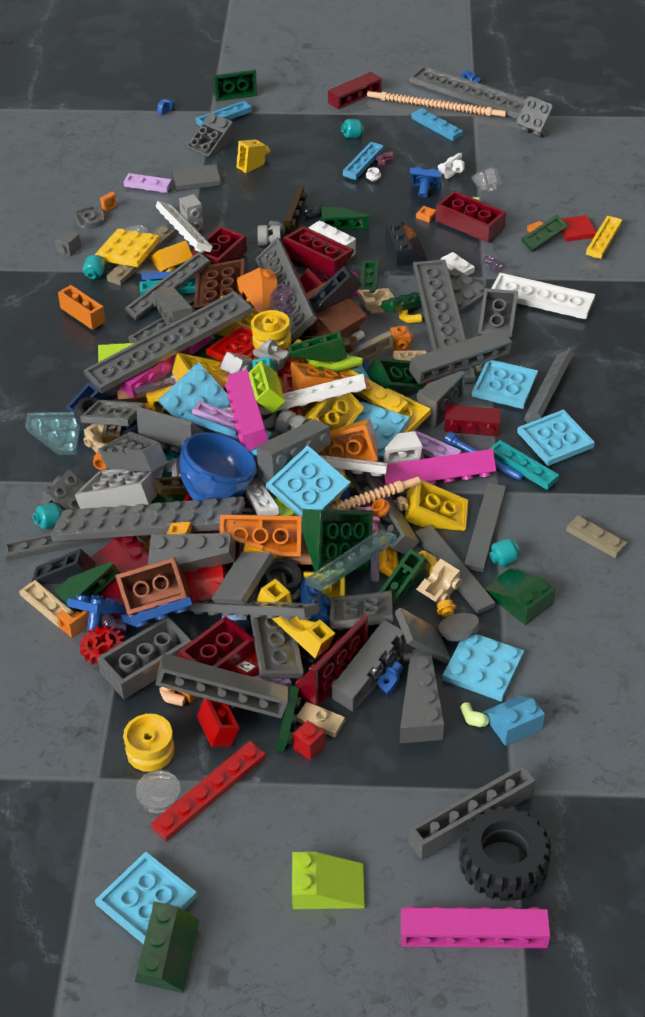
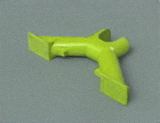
(349, 362)

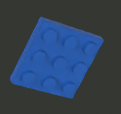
(159, 612)

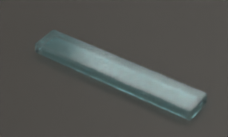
(350, 560)

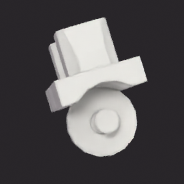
(452, 166)

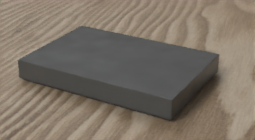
(196, 177)
(112, 413)
(243, 578)
(422, 635)

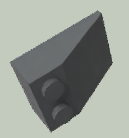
(498, 311)
(439, 394)

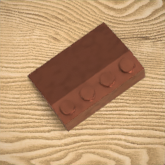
(218, 281)
(341, 317)

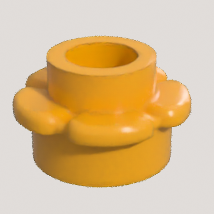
(446, 608)

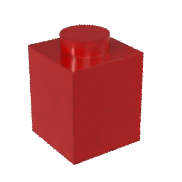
(309, 740)

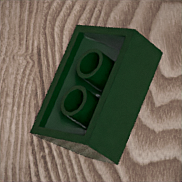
(234, 85)
(167, 948)

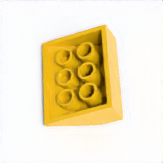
(185, 362)

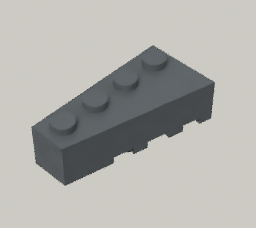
(171, 305)
(133, 453)
(368, 665)
(421, 709)

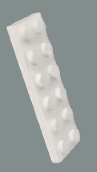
(547, 296)

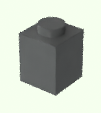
(68, 242)

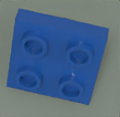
(425, 179)
(314, 596)
(96, 607)

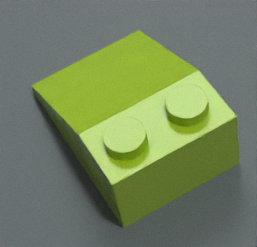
(326, 882)

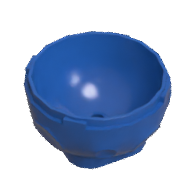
(215, 466)

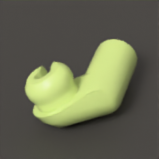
(473, 718)

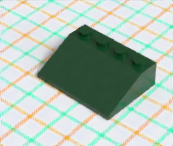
(334, 532)

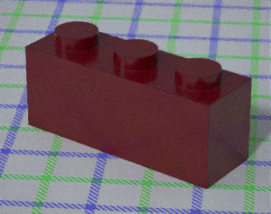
(472, 420)

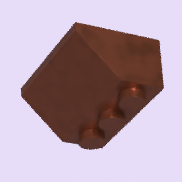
(152, 585)

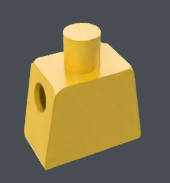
(251, 155)

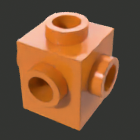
(401, 336)

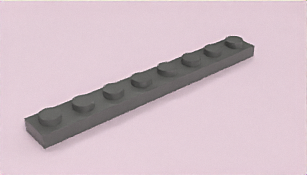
(257, 609)

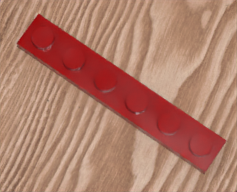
(208, 791)

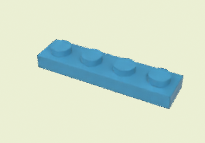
(229, 112)
(437, 124)
(363, 160)

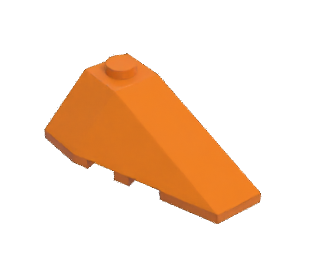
(258, 288)
(306, 376)
(353, 442)
(270, 533)

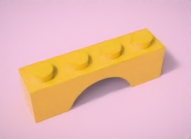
(312, 636)

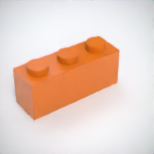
(81, 307)

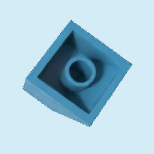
(515, 719)

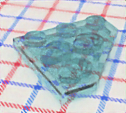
(55, 430)

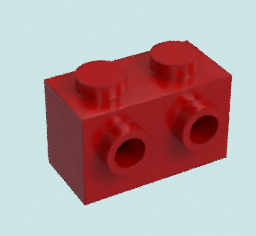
(217, 723)

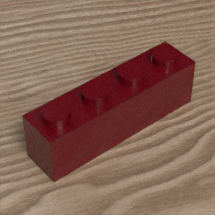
(354, 90)

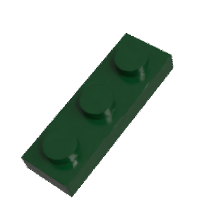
(544, 233)
(369, 275)
(402, 303)
(289, 719)

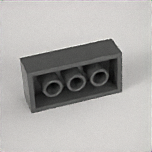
(137, 660)

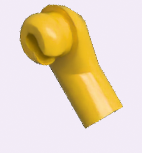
(404, 316)

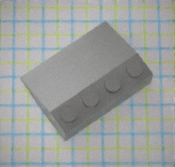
(118, 488)

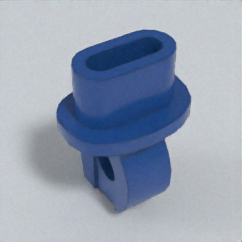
(470, 76)
(165, 105)
(391, 675)

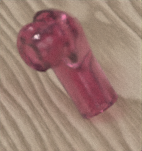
(381, 159)

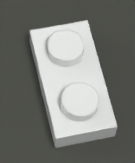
(454, 261)

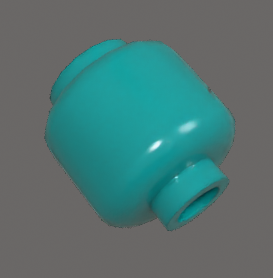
(352, 128)
(93, 267)
(47, 515)
(504, 552)

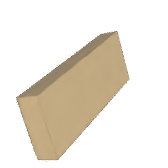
(44, 601)

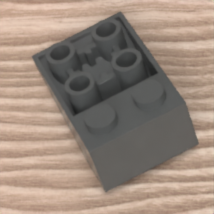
(213, 135)

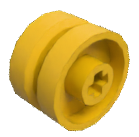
(271, 325)
(149, 742)

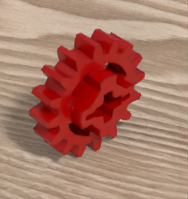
(100, 642)

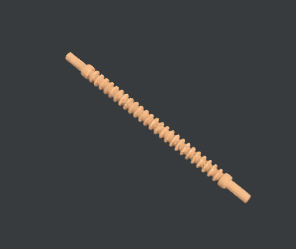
(488, 111)
(397, 487)

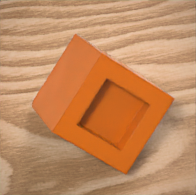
(72, 624)

